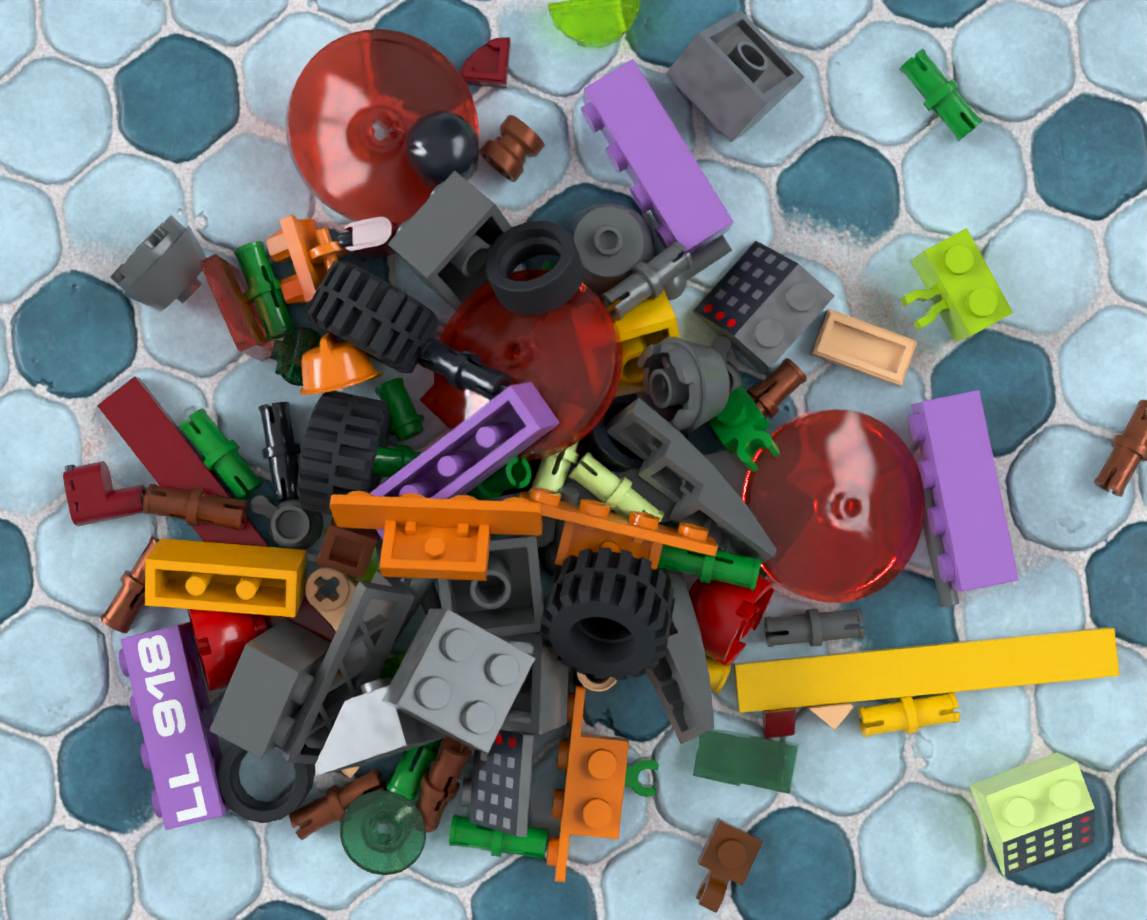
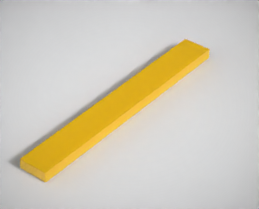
(926, 669)

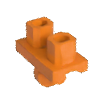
(311, 255)

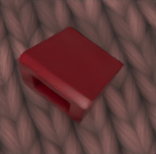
(779, 722)

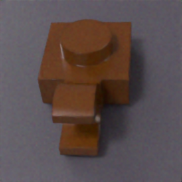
(728, 857)

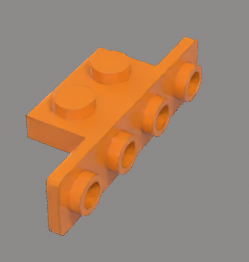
(594, 527)
(436, 535)
(592, 785)

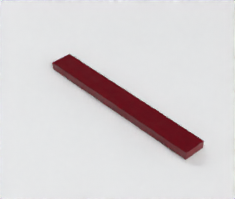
(179, 466)

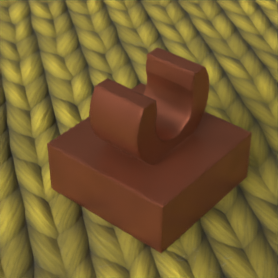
(347, 549)

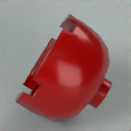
(728, 614)
(221, 641)

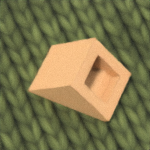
(832, 713)

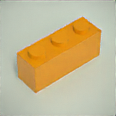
(225, 577)

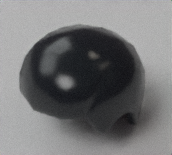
(442, 145)

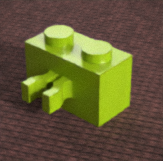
(958, 286)

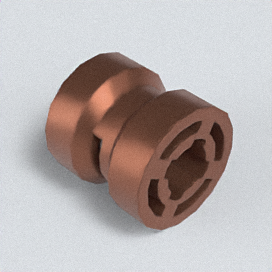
(508, 152)

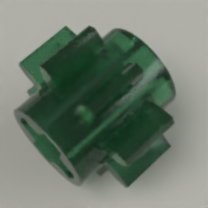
(290, 351)

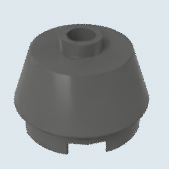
(610, 243)
(162, 267)
(684, 382)

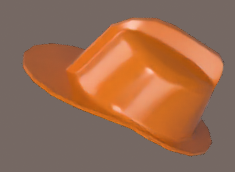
(335, 366)

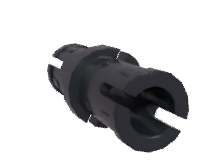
(463, 369)
(280, 449)

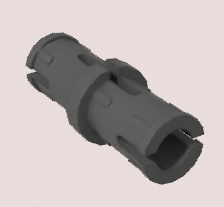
(647, 280)
(814, 627)

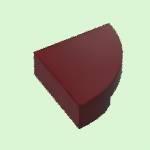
(488, 64)

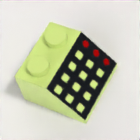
(1036, 812)

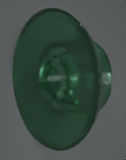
(378, 851)

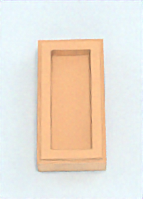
(863, 347)

